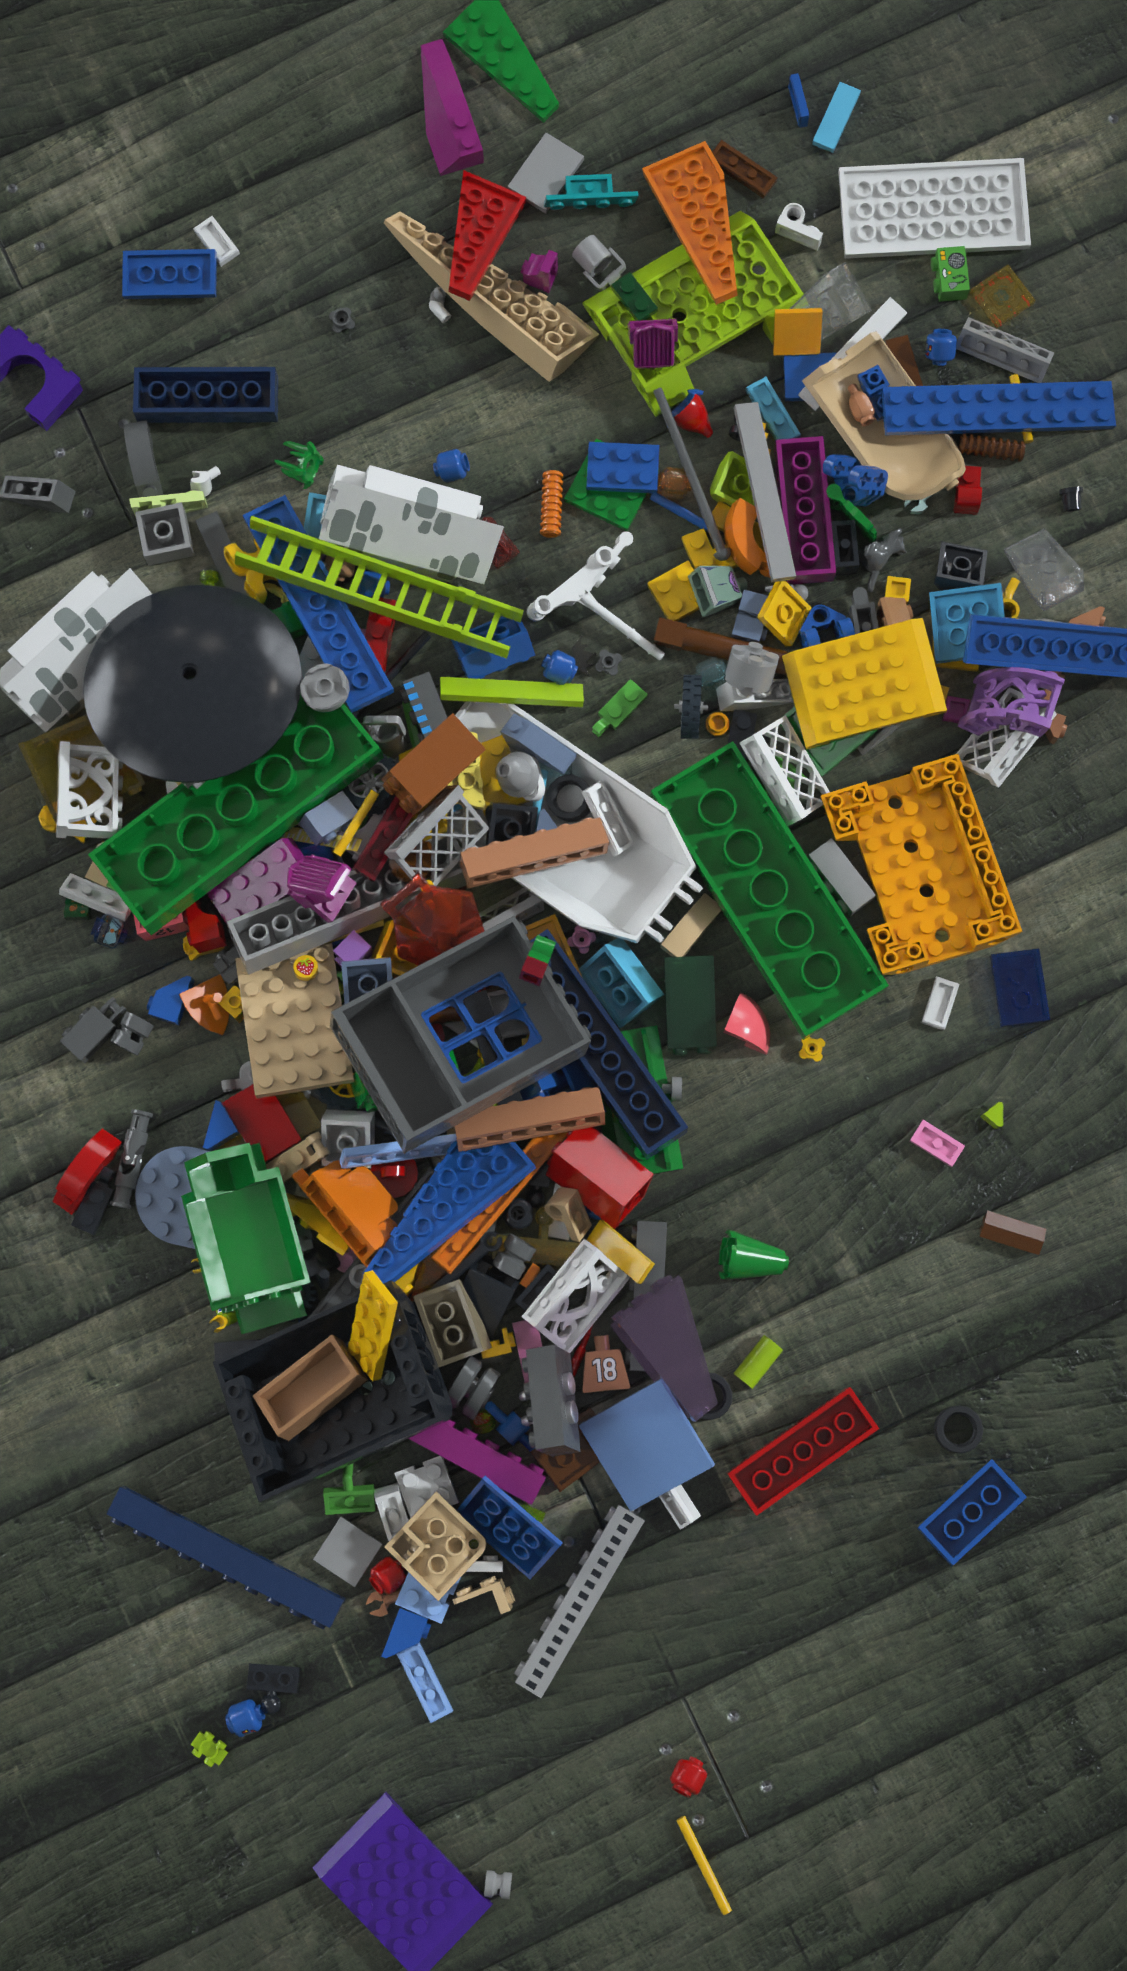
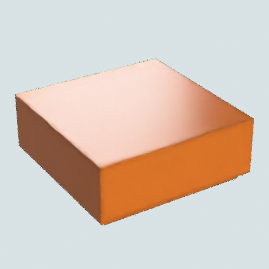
(531, 1274)

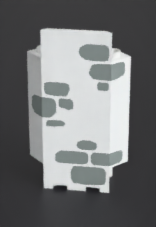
(409, 523)
(52, 657)

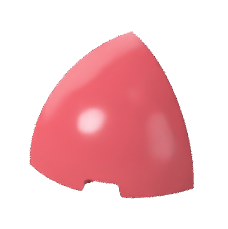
(749, 1024)

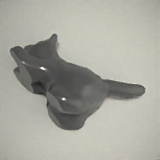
(876, 554)

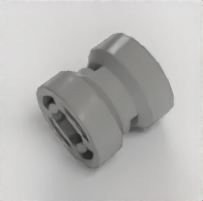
(498, 1884)

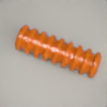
(551, 503)

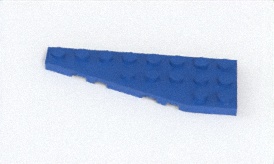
(452, 1198)

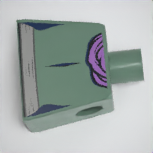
(716, 588)

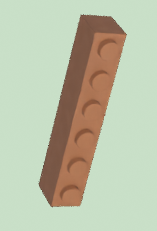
(533, 852)
(531, 1119)

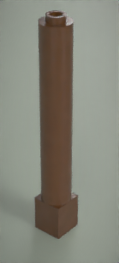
(680, 636)

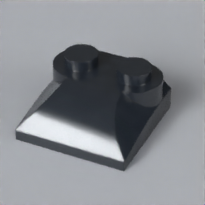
(960, 566)
(509, 820)

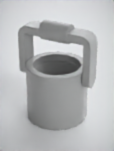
(595, 259)
(387, 733)

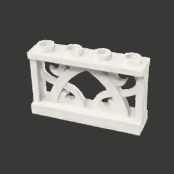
(66, 813)
(554, 1298)

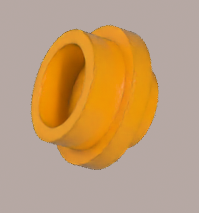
(717, 724)

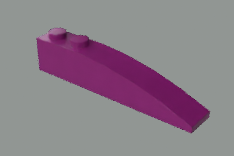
(447, 115)

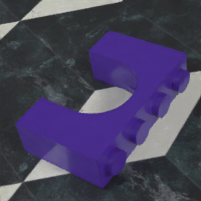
(59, 387)

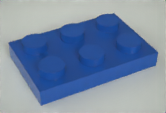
(622, 467)

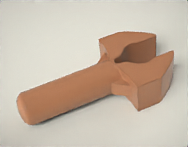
(387, 1599)

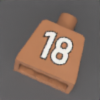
(604, 1368)

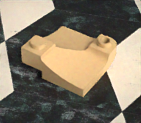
(436, 1545)

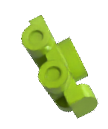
(206, 1745)

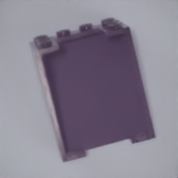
(667, 1344)

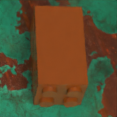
(432, 764)

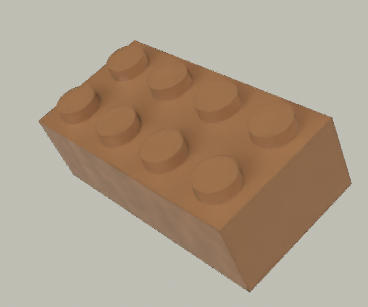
(310, 1387)

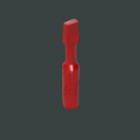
(580, 1351)

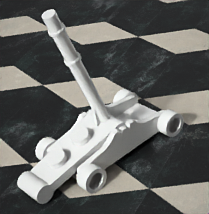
(578, 590)

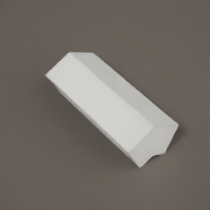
(680, 1506)

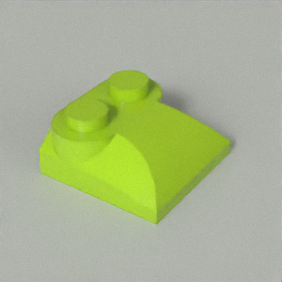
(731, 480)

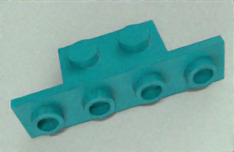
(590, 190)

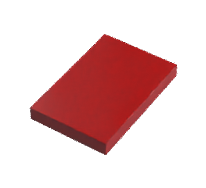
(262, 1122)

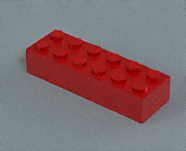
(802, 1450)

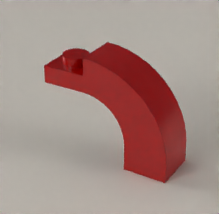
(84, 1169)

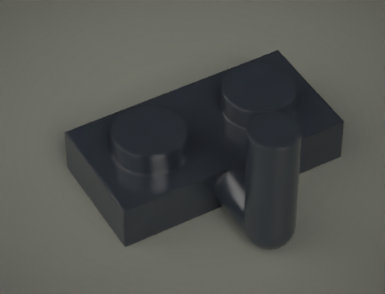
(743, 727)
(320, 1263)

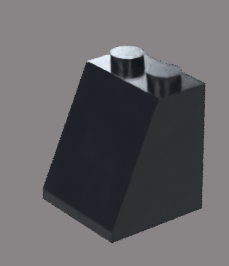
(490, 1292)

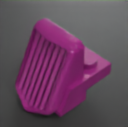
(653, 342)
(320, 885)

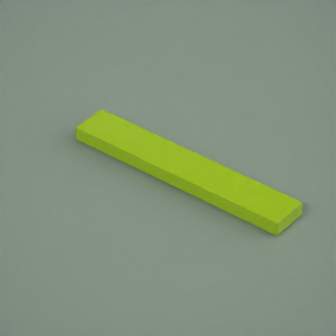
(511, 692)

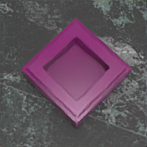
(956, 709)

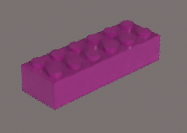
(805, 508)
(483, 1459)

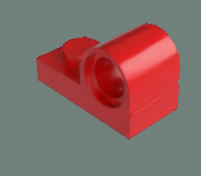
(968, 491)

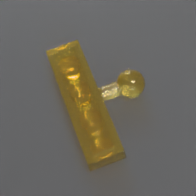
(548, 1251)

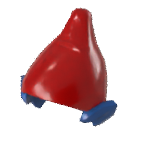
(692, 414)

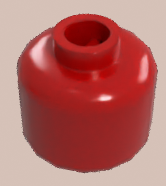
(387, 1576)
(688, 1777)

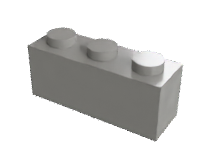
(841, 878)

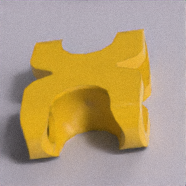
(254, 580)

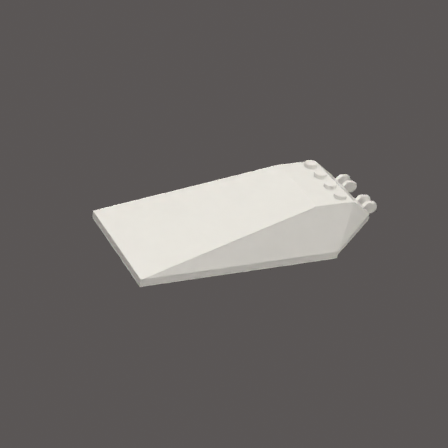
(605, 891)

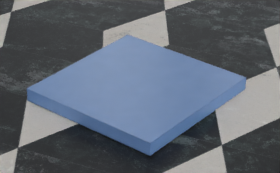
(646, 1444)

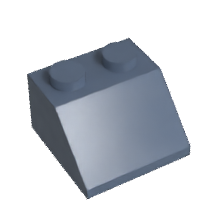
(364, 976)

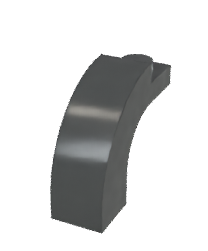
(141, 459)

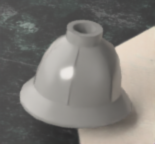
(517, 774)

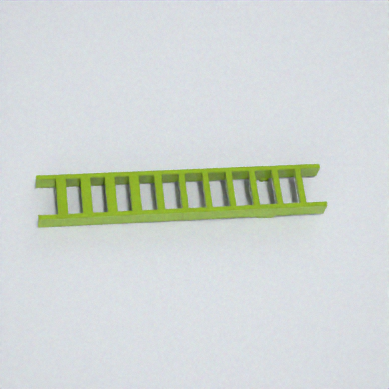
(372, 604)

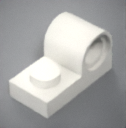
(795, 230)
(391, 1508)

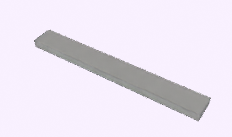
(764, 492)

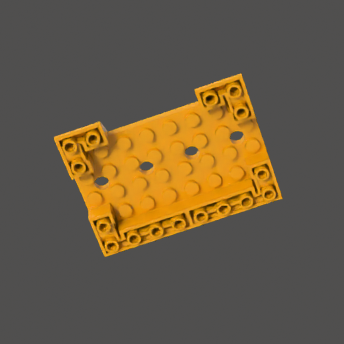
(950, 858)

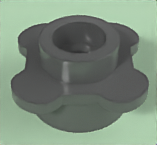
(341, 313)
(610, 669)

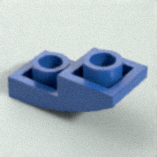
(872, 383)

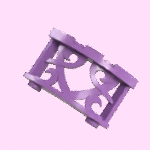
(992, 682)

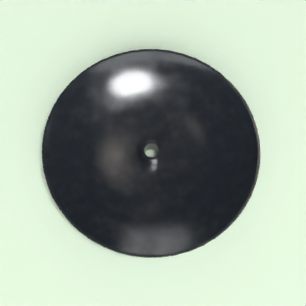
(201, 725)

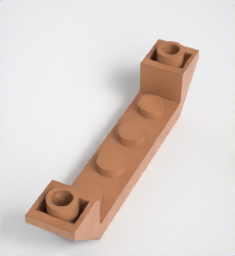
(1057, 726)

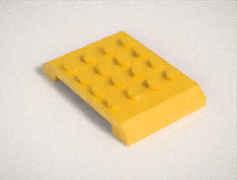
(864, 682)

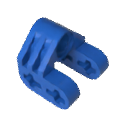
(856, 489)
(841, 626)

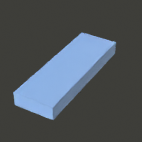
(425, 1682)

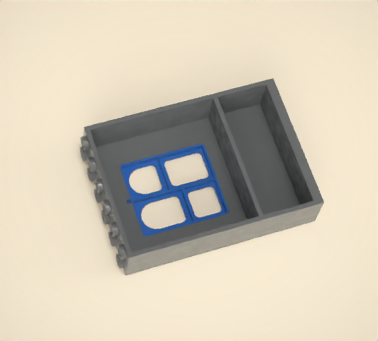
(411, 1068)

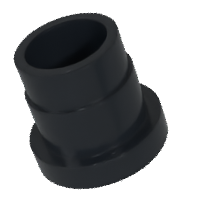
(1071, 498)

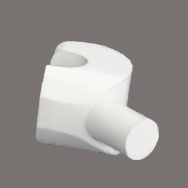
(202, 480)

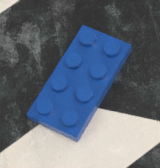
(169, 274)

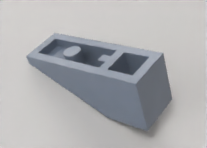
(534, 741)

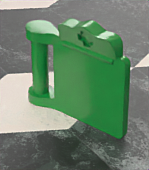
(850, 512)

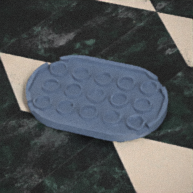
(160, 1194)

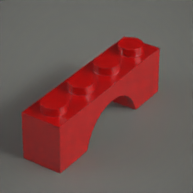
(205, 930)

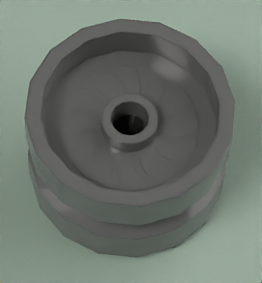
(471, 1387)

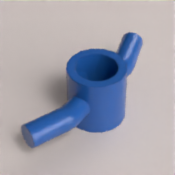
(510, 1426)

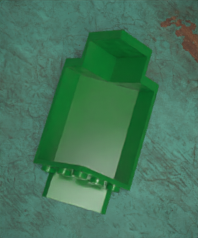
(245, 1237)

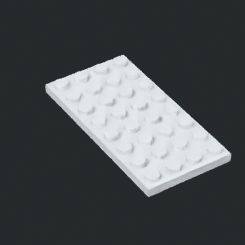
(934, 207)

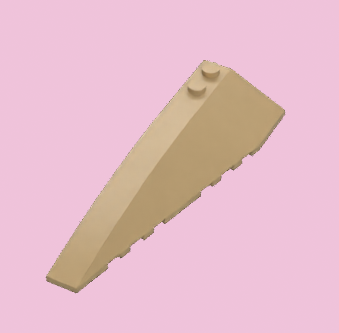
(525, 322)

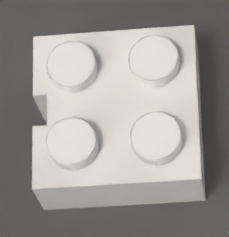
(421, 1483)

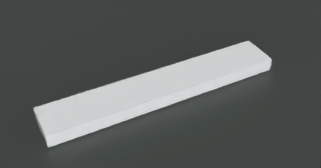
(882, 321)

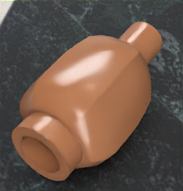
(860, 406)

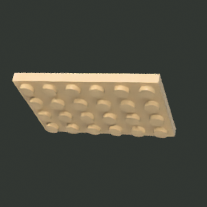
(291, 1028)

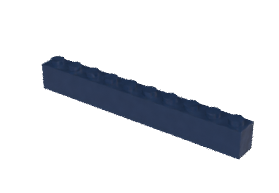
(225, 1556)

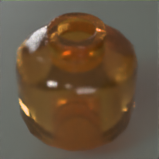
(673, 483)

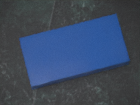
(798, 100)

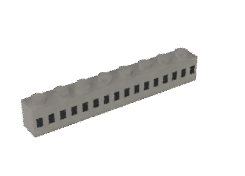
(579, 1600)

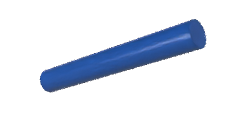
(678, 510)

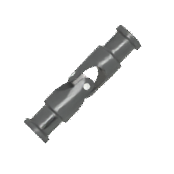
(134, 1146)

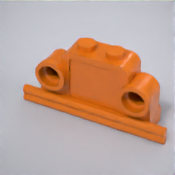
(353, 1205)

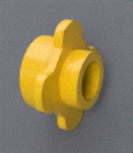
(816, 1054)

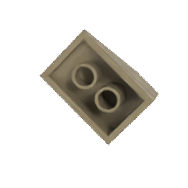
(451, 1323)

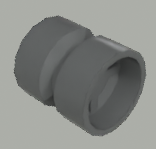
(132, 1024)
(513, 1257)

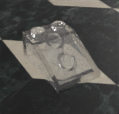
(1045, 569)

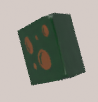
(76, 911)

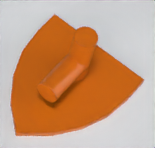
(204, 1006)

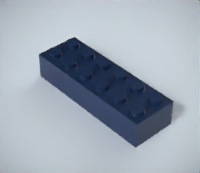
(205, 394)

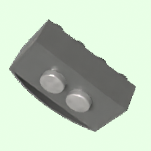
(552, 1401)

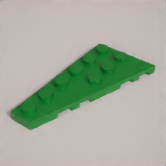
(495, 46)

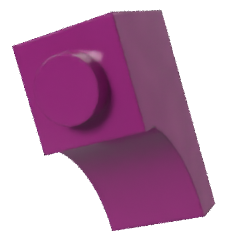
(541, 270)

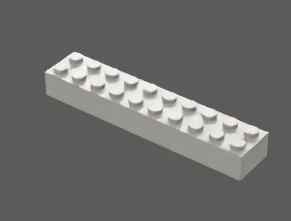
(290, 929)

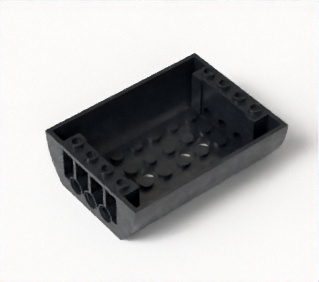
(356, 1424)

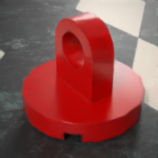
(397, 1176)

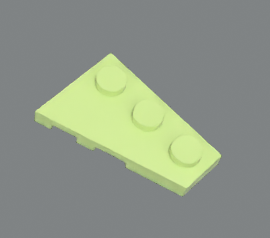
(191, 501)

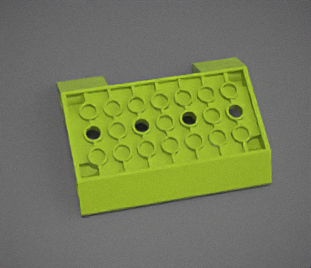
(677, 287)

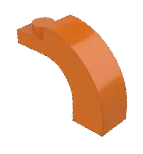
(740, 538)

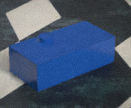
(971, 1512)

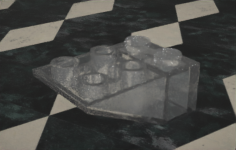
(838, 297)

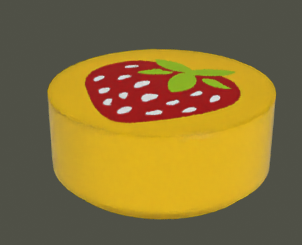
(305, 967)

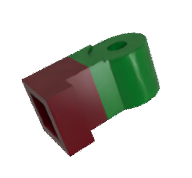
(537, 960)

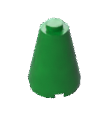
(749, 1257)

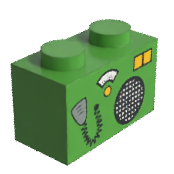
(951, 273)

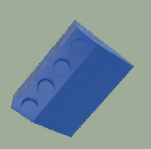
(509, 1527)

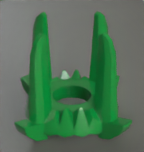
(299, 472)

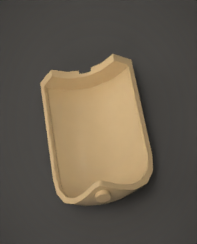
(914, 463)

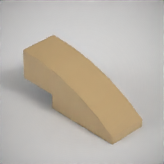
(691, 927)

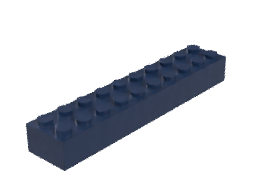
(616, 1067)

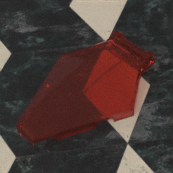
(432, 920)

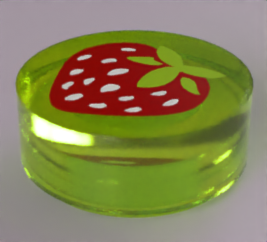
(483, 1422)

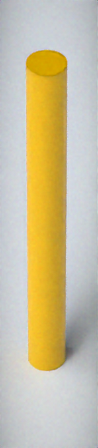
(704, 1865)

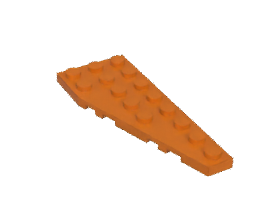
(695, 202)

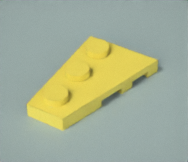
(471, 783)

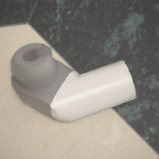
(436, 304)

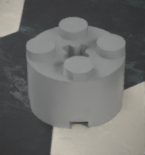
(751, 667)

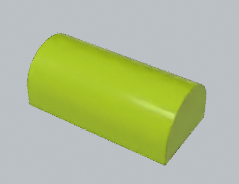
(758, 1361)

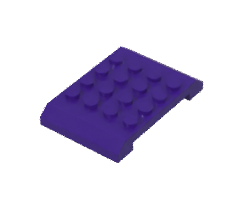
(401, 1886)

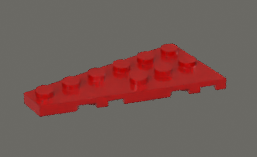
(482, 225)

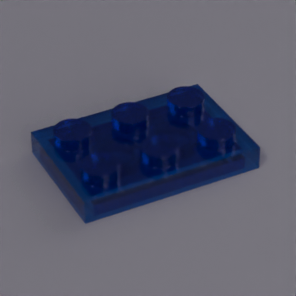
(1019, 987)

